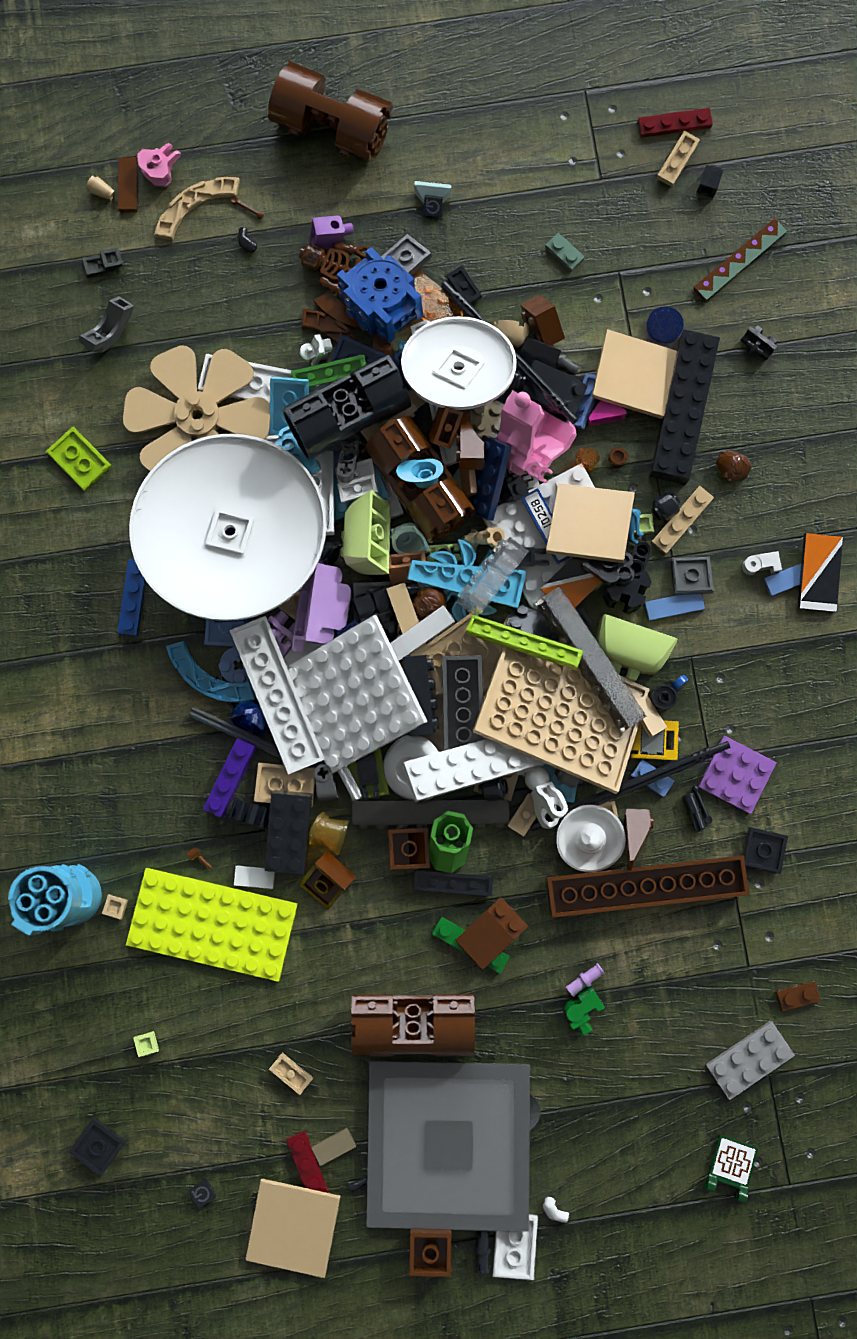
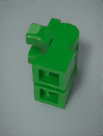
(577, 1010)

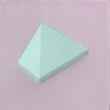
(432, 189)

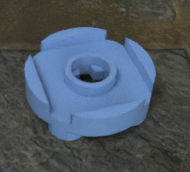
(227, 666)

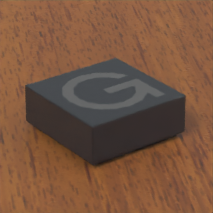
(433, 205)
(202, 1193)

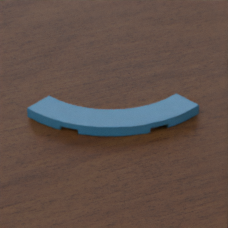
(205, 683)

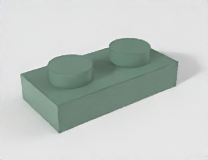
(564, 252)

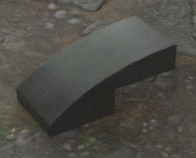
(103, 263)

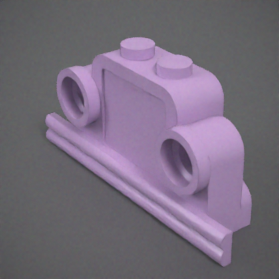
(321, 607)

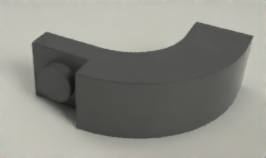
(110, 327)

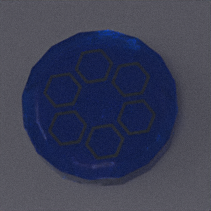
(665, 324)

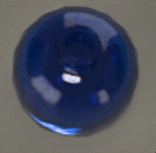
(249, 716)

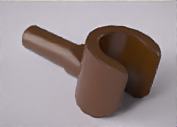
(195, 853)

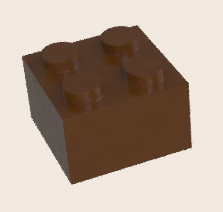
(430, 1252)

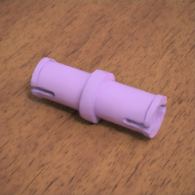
(585, 979)

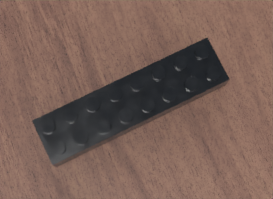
(685, 407)

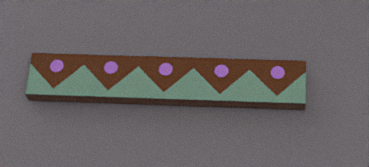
(740, 260)

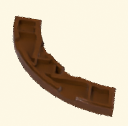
(336, 309)
(325, 325)

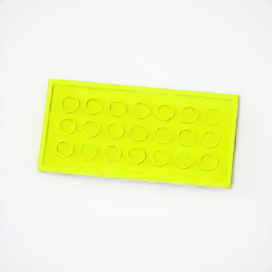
(212, 924)

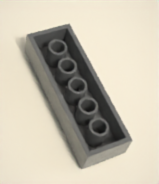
(461, 699)

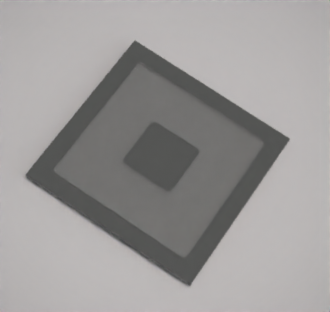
(448, 1146)

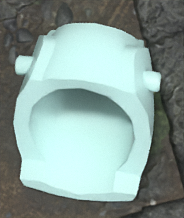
(408, 539)

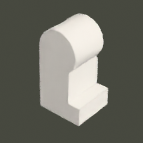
(762, 562)

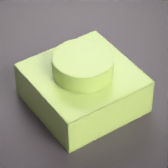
(146, 1044)

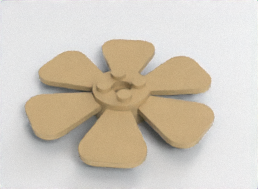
(178, 374)

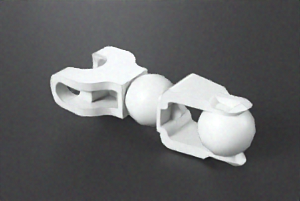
(544, 796)

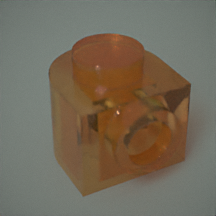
(588, 457)

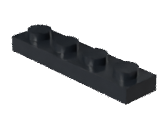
(453, 883)

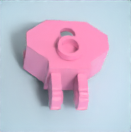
(156, 165)

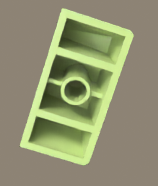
(367, 535)
(633, 646)

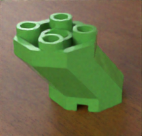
(449, 841)

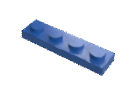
(131, 600)

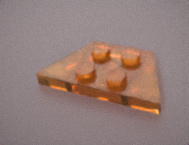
(435, 301)

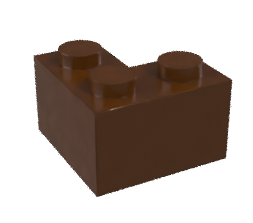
(544, 320)

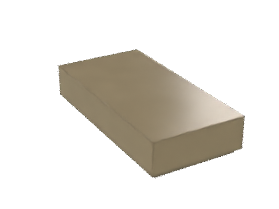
(333, 1146)

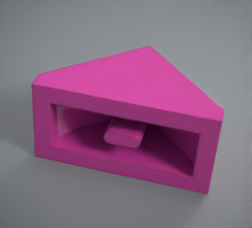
(606, 413)

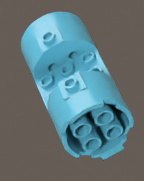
(53, 898)

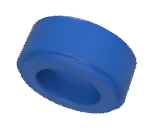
(679, 683)

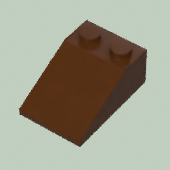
(491, 933)

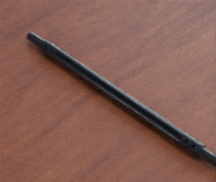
(521, 365)
(644, 779)

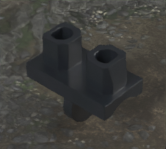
(758, 343)

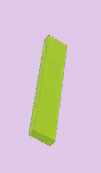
(524, 642)

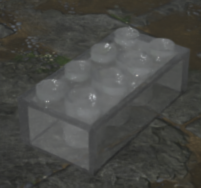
(489, 580)

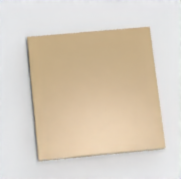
(634, 374)
(590, 523)
(293, 1228)

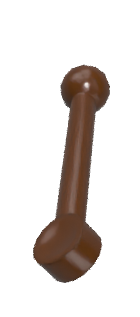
(234, 200)

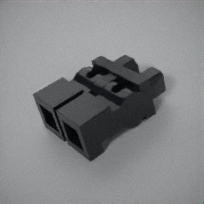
(377, 599)

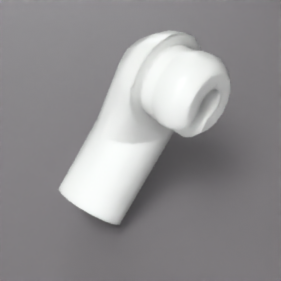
(552, 1212)

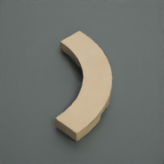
(191, 198)

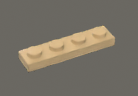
(681, 522)

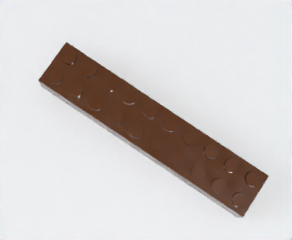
(647, 886)

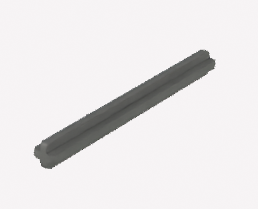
(235, 731)

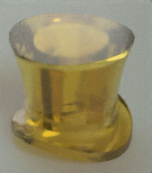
(328, 833)

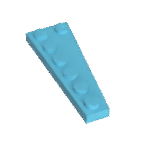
(455, 577)

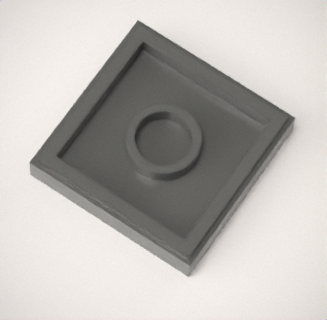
(692, 575)

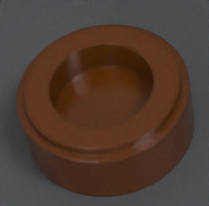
(617, 457)

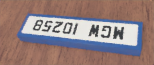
(541, 517)

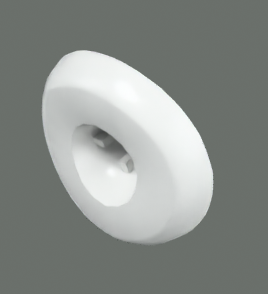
(401, 751)
(590, 838)

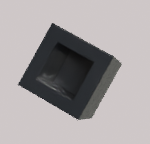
(710, 180)

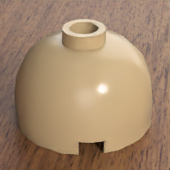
(514, 332)

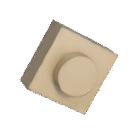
(115, 906)

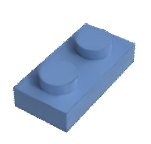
(661, 786)

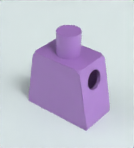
(329, 230)

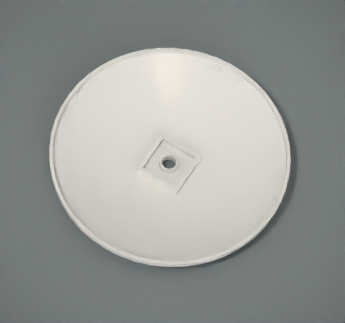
(218, 486)

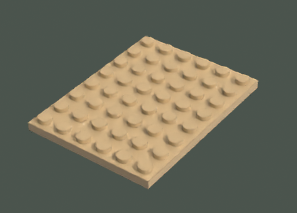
(555, 719)

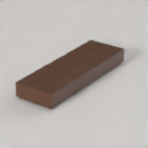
(128, 185)

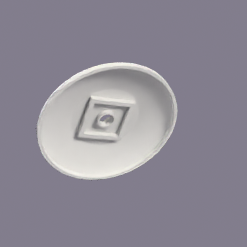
(454, 342)

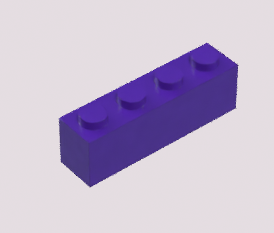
(230, 778)

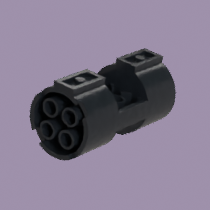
(347, 407)

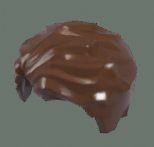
(733, 466)
(428, 601)

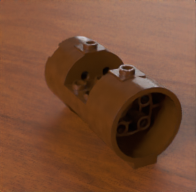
(300, 101)
(433, 509)
(412, 1025)

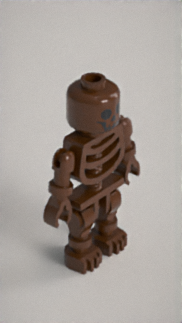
(314, 258)

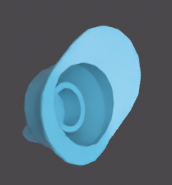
(420, 472)

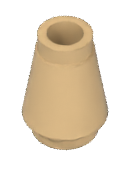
(100, 188)

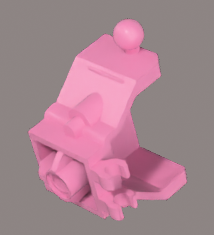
(534, 436)

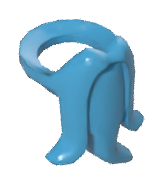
(634, 525)

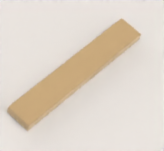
(407, 619)

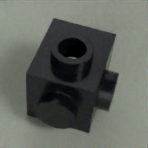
(513, 489)

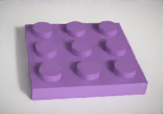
(737, 775)

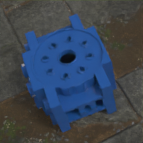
(368, 287)

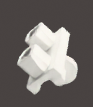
(317, 350)

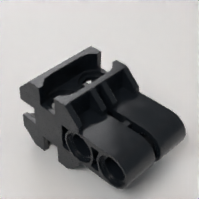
(629, 592)

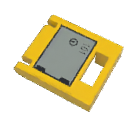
(655, 746)

